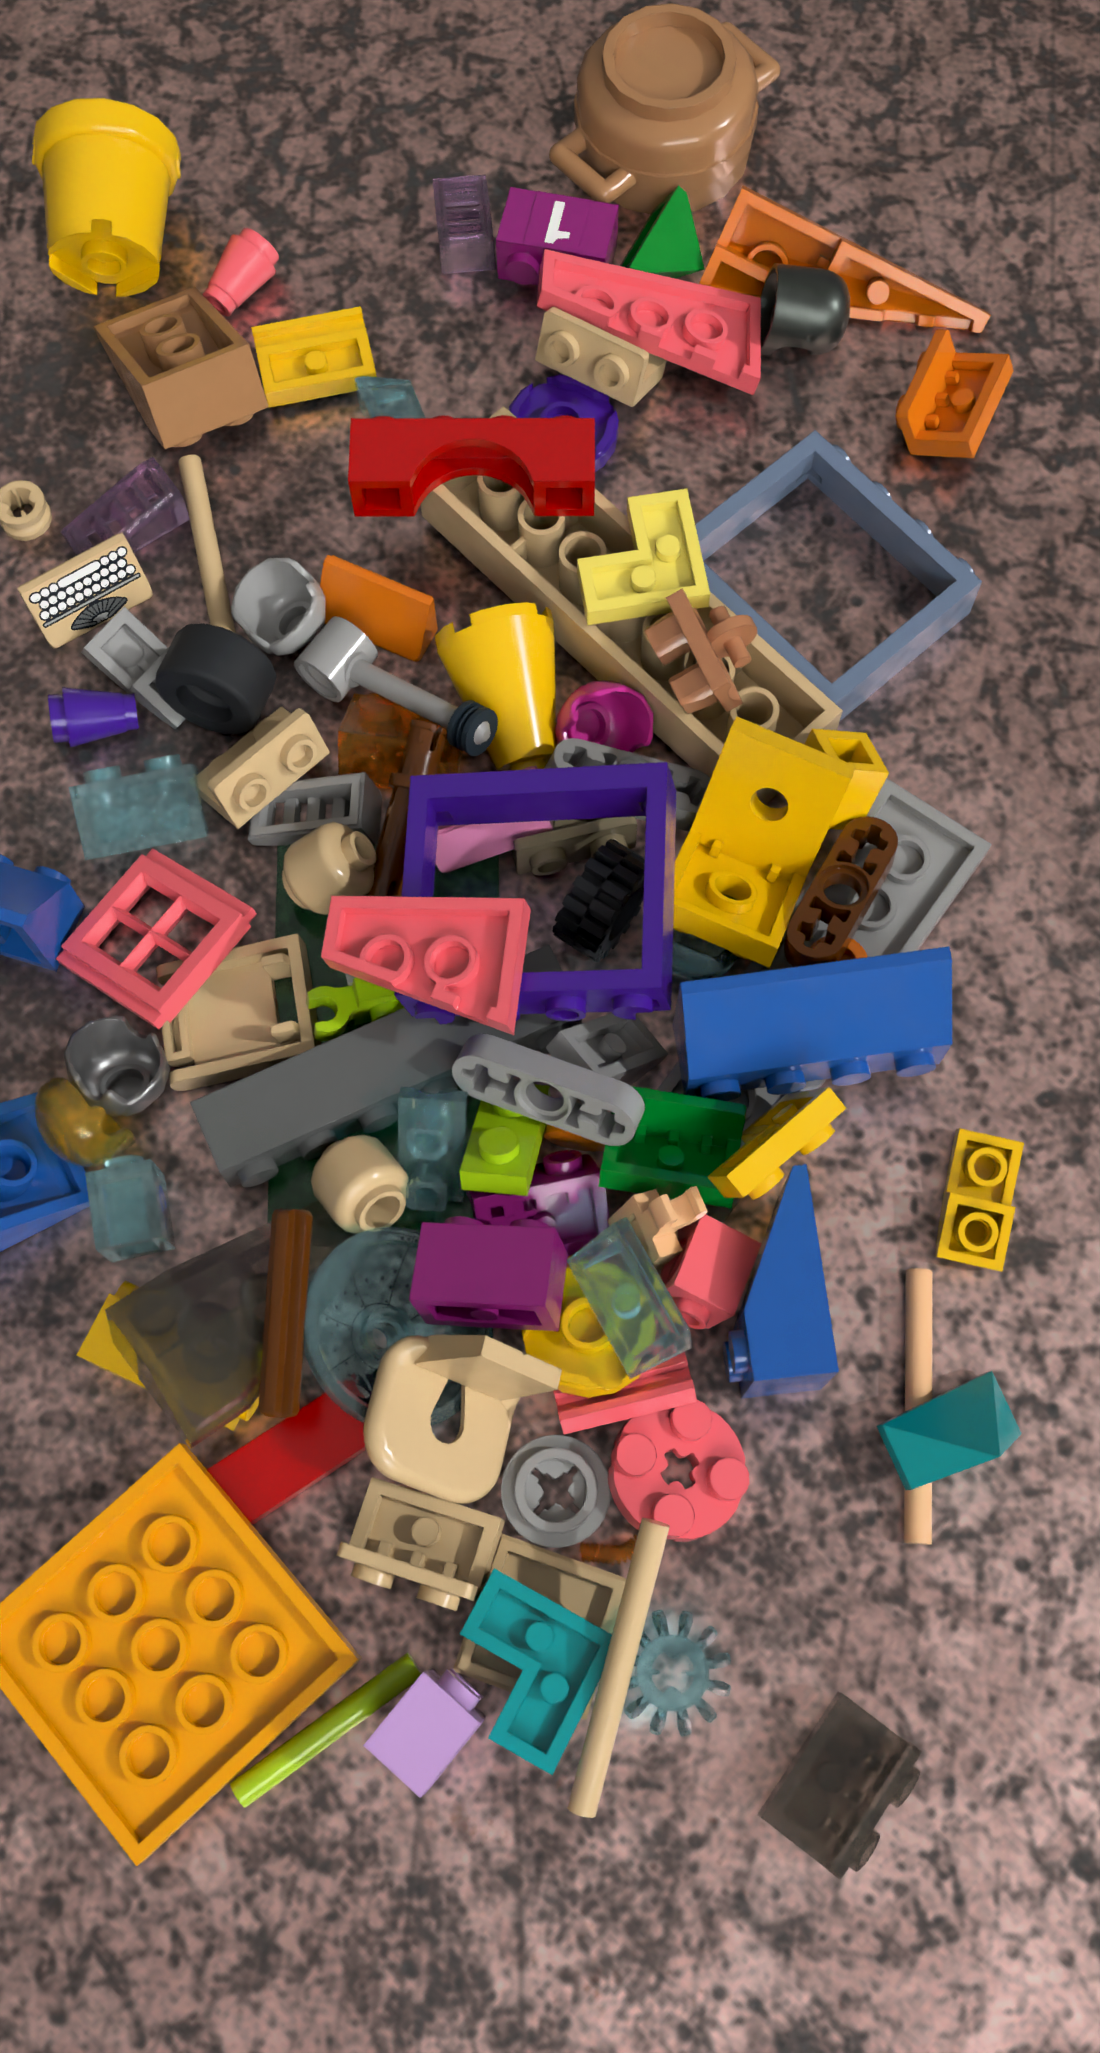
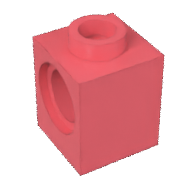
(709, 1272)

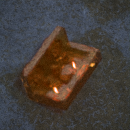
(376, 736)

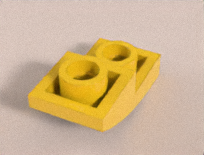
(978, 1199)

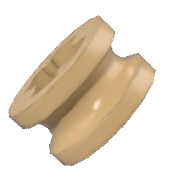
(28, 526)

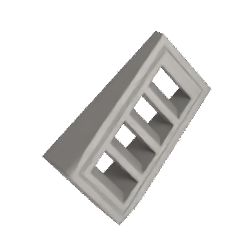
(353, 800)

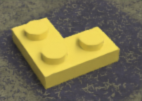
(662, 562)

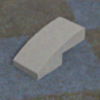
(131, 659)

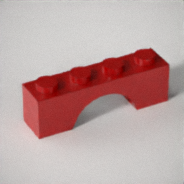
(405, 459)

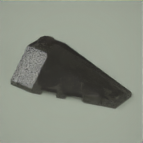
(201, 1328)

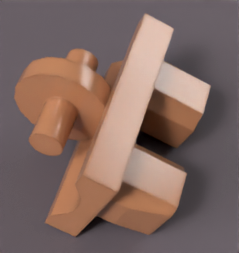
(685, 632)

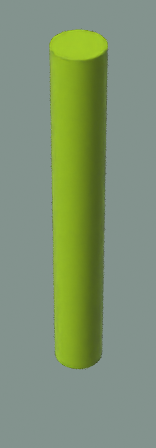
(325, 1730)

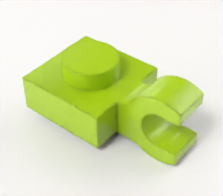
(359, 1002)

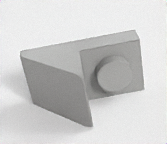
(610, 1047)

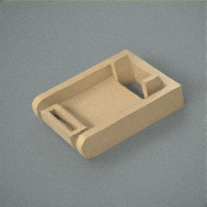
(234, 1018)

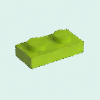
(502, 1150)

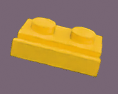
(313, 356)

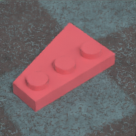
(435, 950)

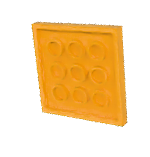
(164, 1652)

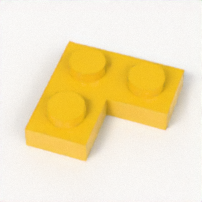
(790, 1125)

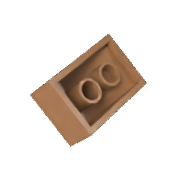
(183, 367)

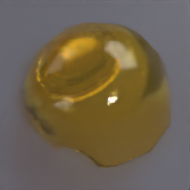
(76, 1130)

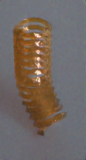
(615, 1553)

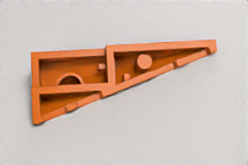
(879, 290)

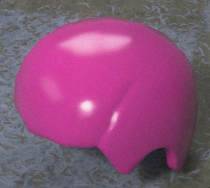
(606, 716)

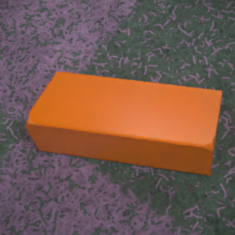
(380, 607)

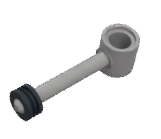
(344, 659)

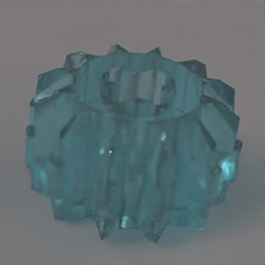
(669, 1697)

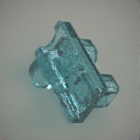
(432, 1146)

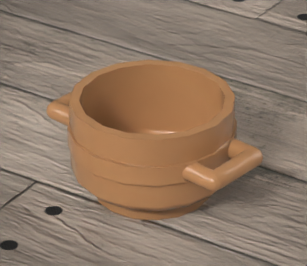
(663, 107)

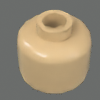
(328, 864)
(360, 1184)

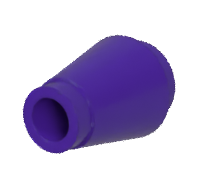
(90, 715)

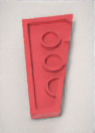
(666, 316)

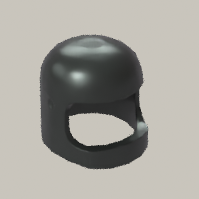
(808, 311)

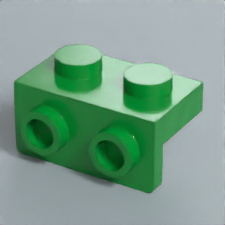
(676, 1146)

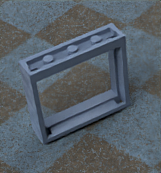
(887, 523)

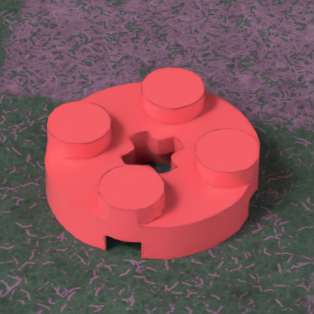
(716, 1477)

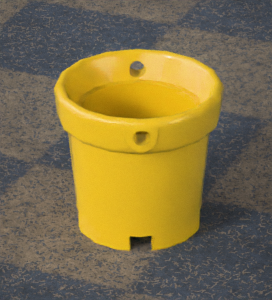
(105, 192)

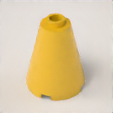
(509, 668)

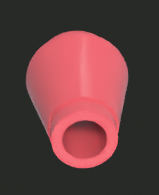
(241, 271)

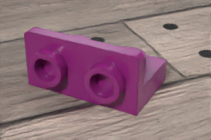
(561, 1195)

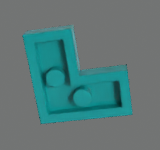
(558, 1661)

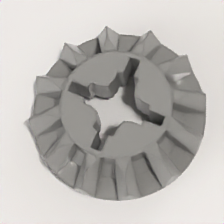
(522, 1493)

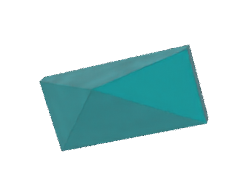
(950, 1432)

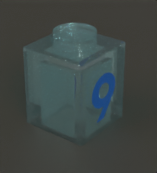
(129, 1208)

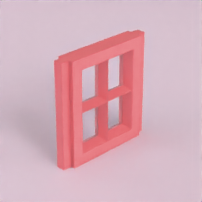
(121, 980)

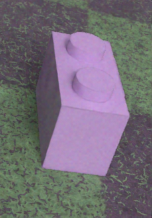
(427, 1728)

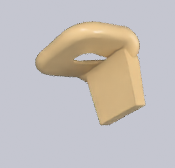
(407, 1390)

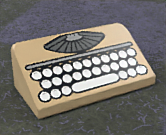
(86, 591)

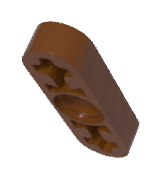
(841, 869)

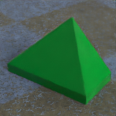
(667, 240)

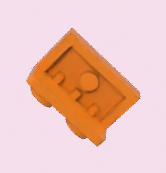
(951, 399)

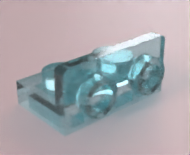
(138, 809)

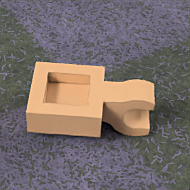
(659, 1218)

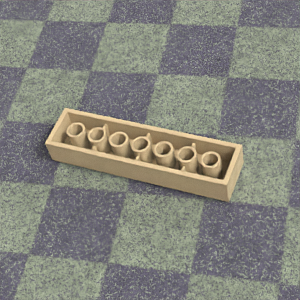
(537, 563)

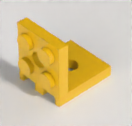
(755, 849)

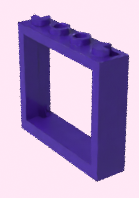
(550, 796)

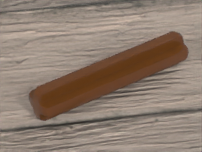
(285, 1313)

